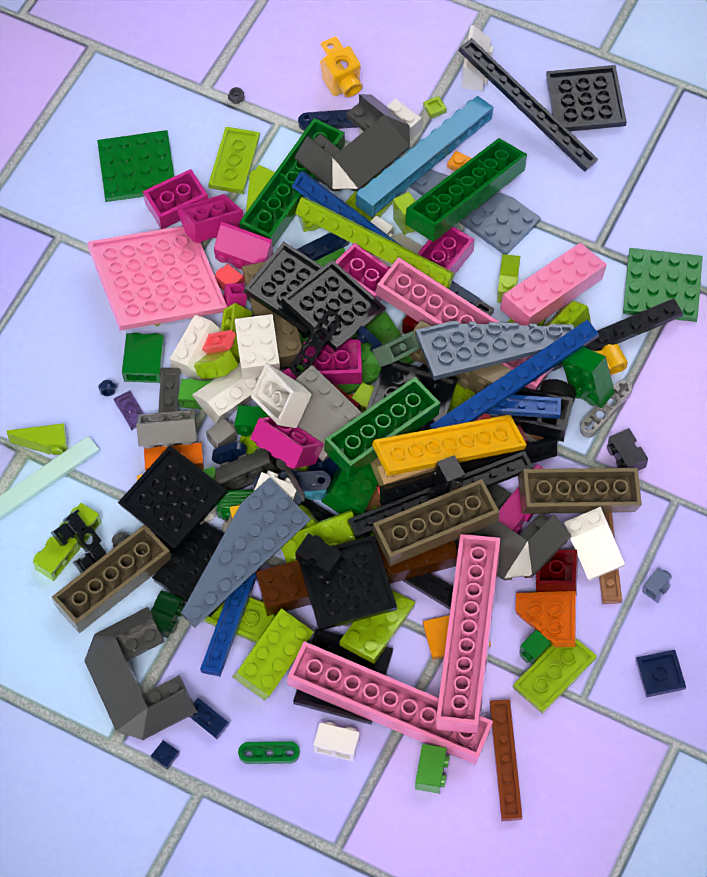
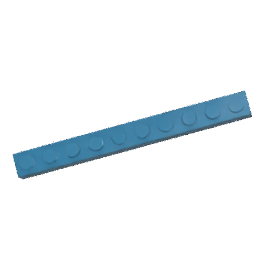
(424, 156)

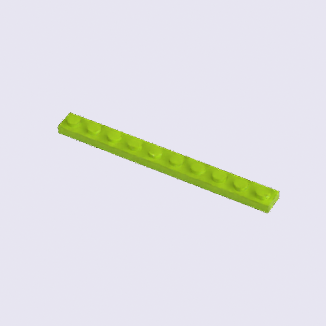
(370, 240)

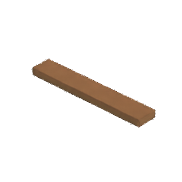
(610, 582)

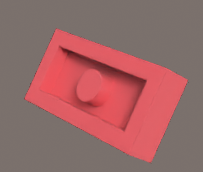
(219, 341)

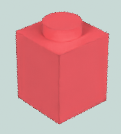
(228, 275)

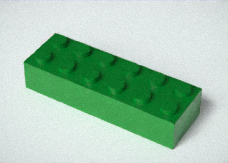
(394, 415)

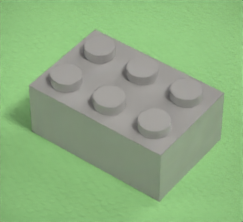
(166, 428)

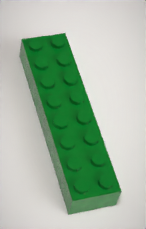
(465, 189)
(279, 200)

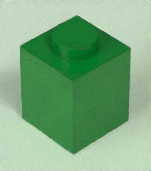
(534, 647)

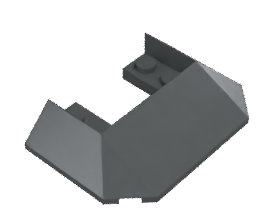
(365, 157)
(525, 552)
(126, 703)

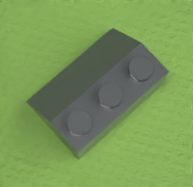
(243, 471)

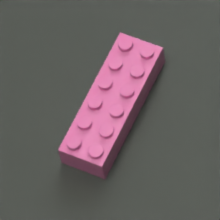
(553, 286)

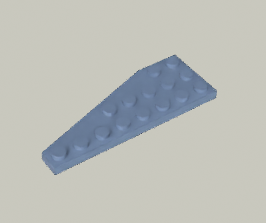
(498, 221)
(462, 348)
(255, 534)

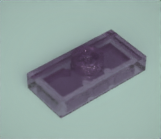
(128, 408)

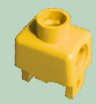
(333, 73)

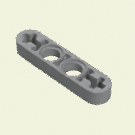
(608, 410)

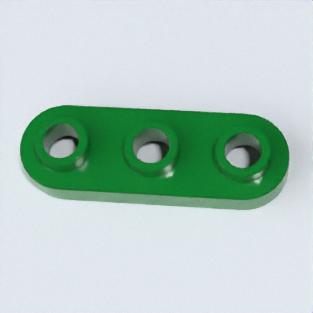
(259, 751)

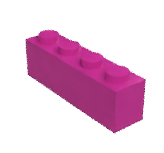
(510, 512)

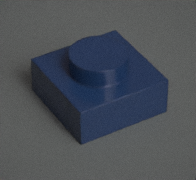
(165, 754)

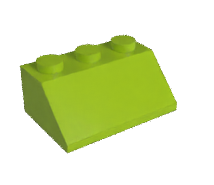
(571, 314)

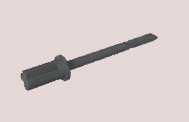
(282, 466)

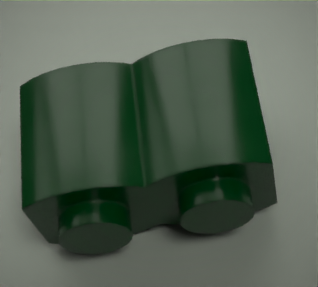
(166, 612)

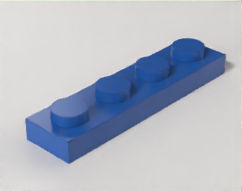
(529, 406)

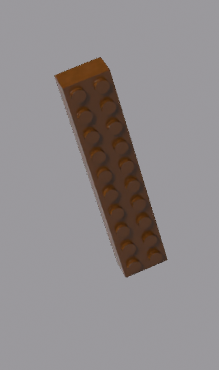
(285, 587)

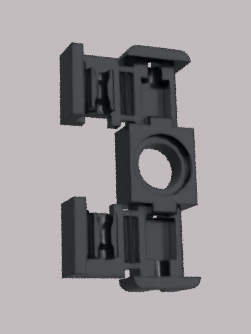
(76, 526)

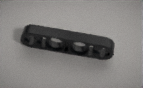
(313, 342)

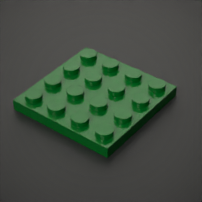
(134, 164)
(661, 276)

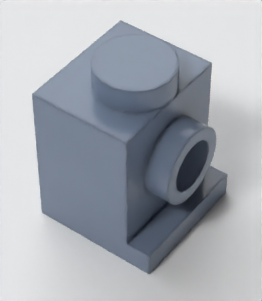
(657, 584)

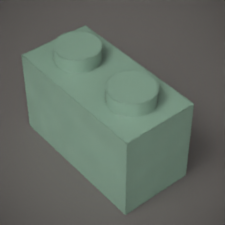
(396, 349)

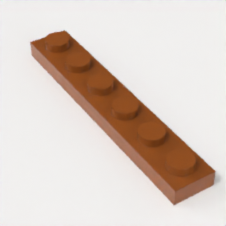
(505, 760)

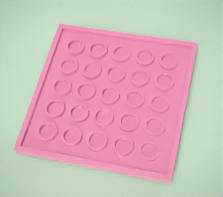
(156, 277)

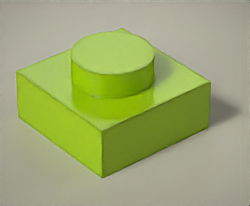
(434, 107)

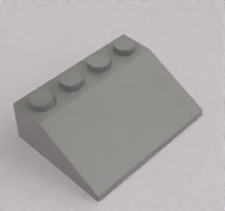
(327, 407)

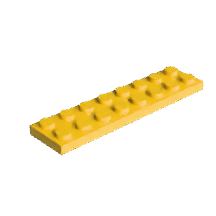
(464, 440)

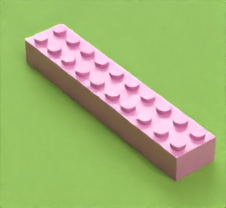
(434, 304)
(468, 634)
(381, 700)

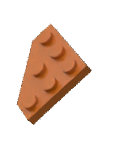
(550, 614)

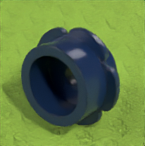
(107, 388)

